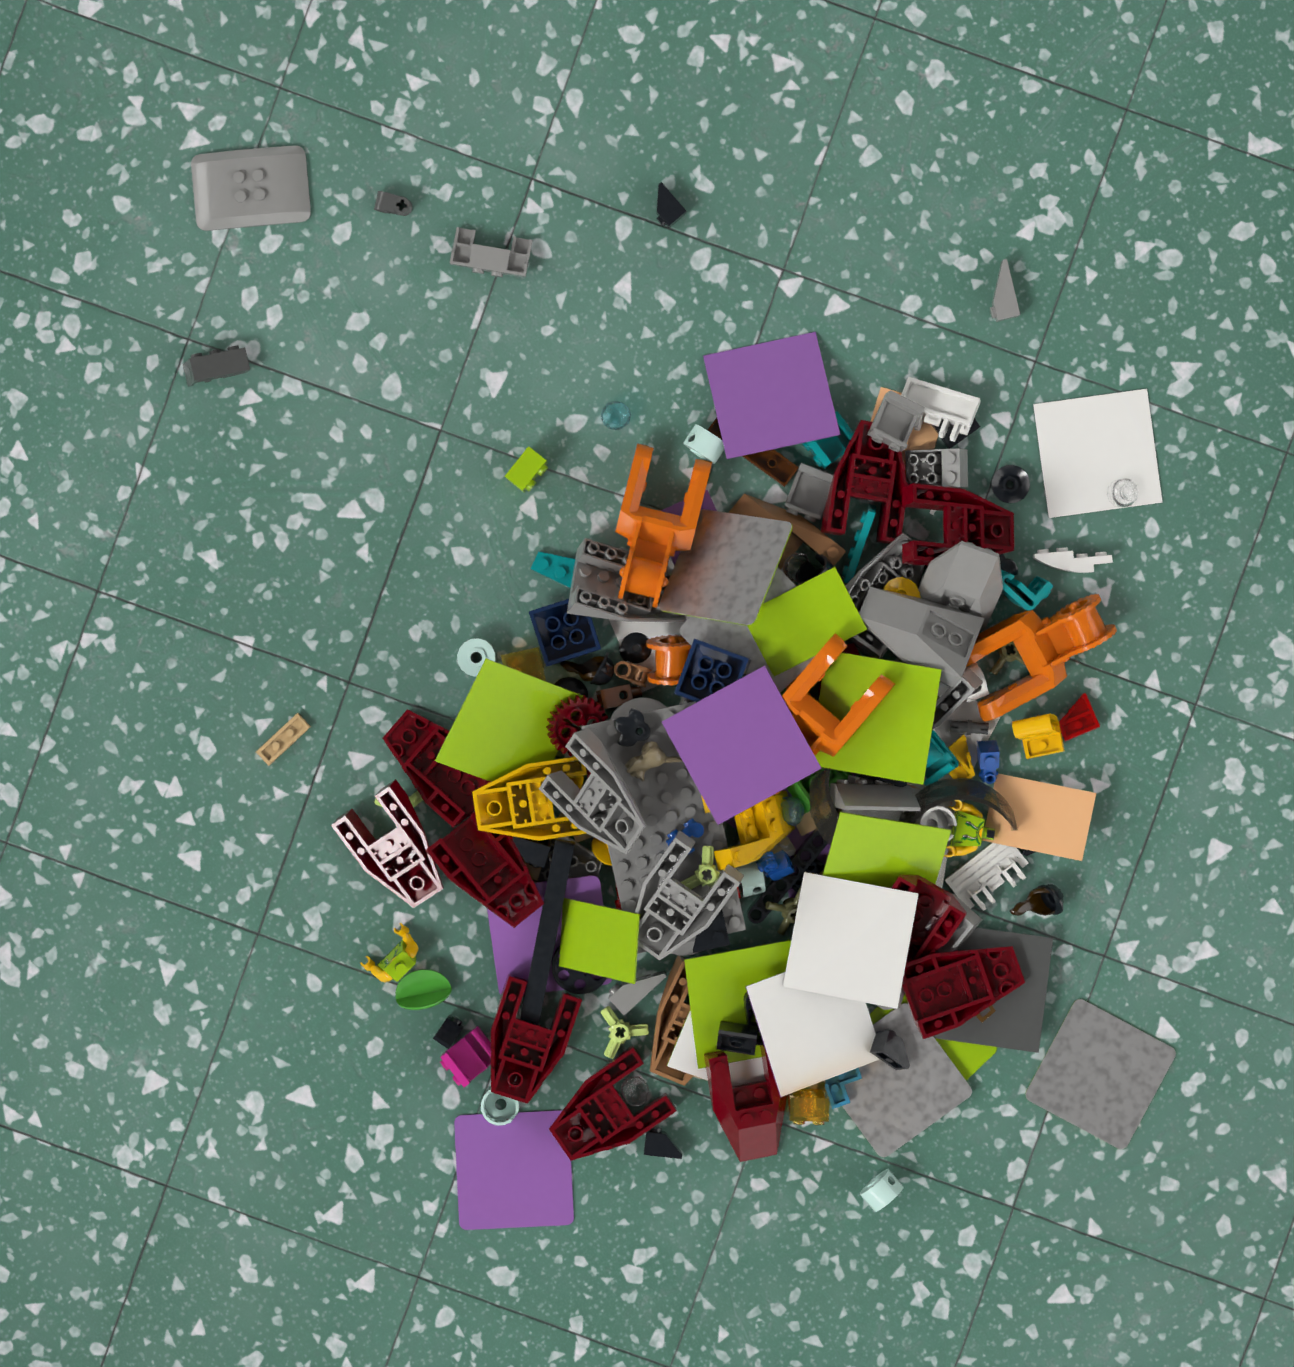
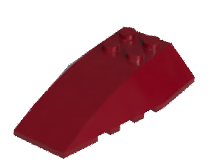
(443, 788)
(488, 870)
(935, 915)
(958, 985)

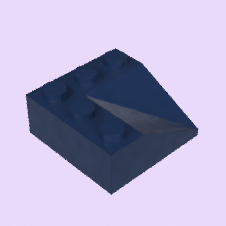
(563, 634)
(709, 670)

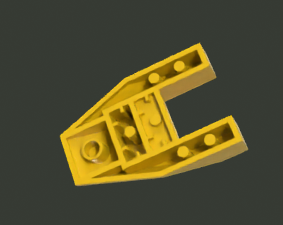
(518, 807)
(759, 831)

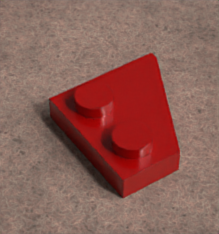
(1078, 719)

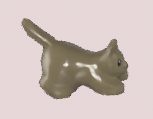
(651, 757)

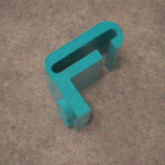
(830, 448)
(1032, 594)
(939, 760)

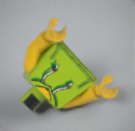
(969, 830)
(397, 961)

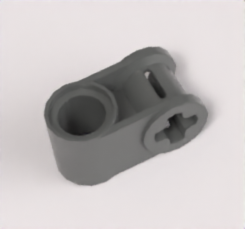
(389, 203)

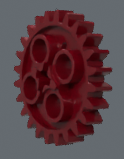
(586, 710)

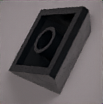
(737, 1037)

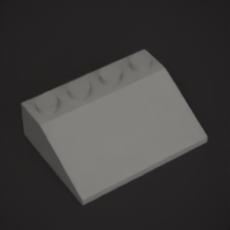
(872, 796)

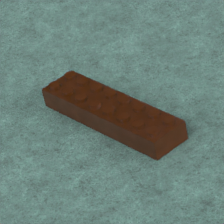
(769, 461)

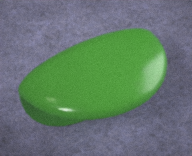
(422, 989)

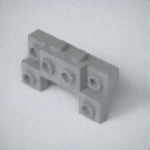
(490, 259)

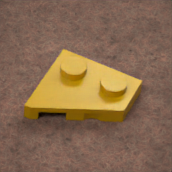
(960, 751)

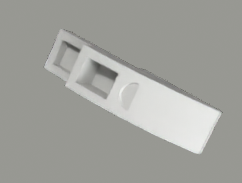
(1065, 561)

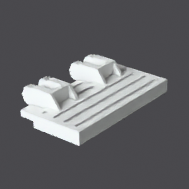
(941, 404)
(986, 870)

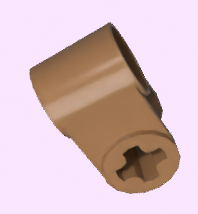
(633, 673)

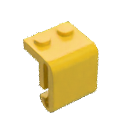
(1039, 735)

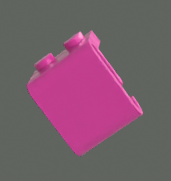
(468, 1057)

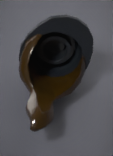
(596, 670)
(1041, 900)

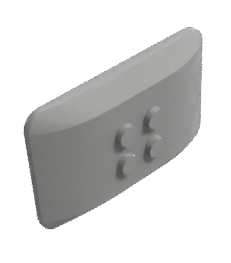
(250, 188)

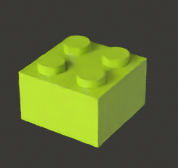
(526, 470)

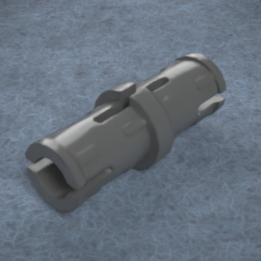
(969, 727)

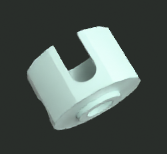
(705, 444)
(466, 650)
(751, 879)
(493, 1114)
(879, 1191)

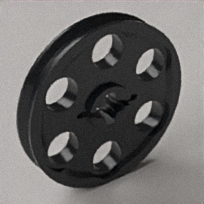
(574, 975)

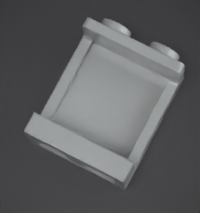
(895, 421)
(809, 493)

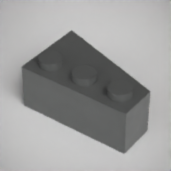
(216, 365)

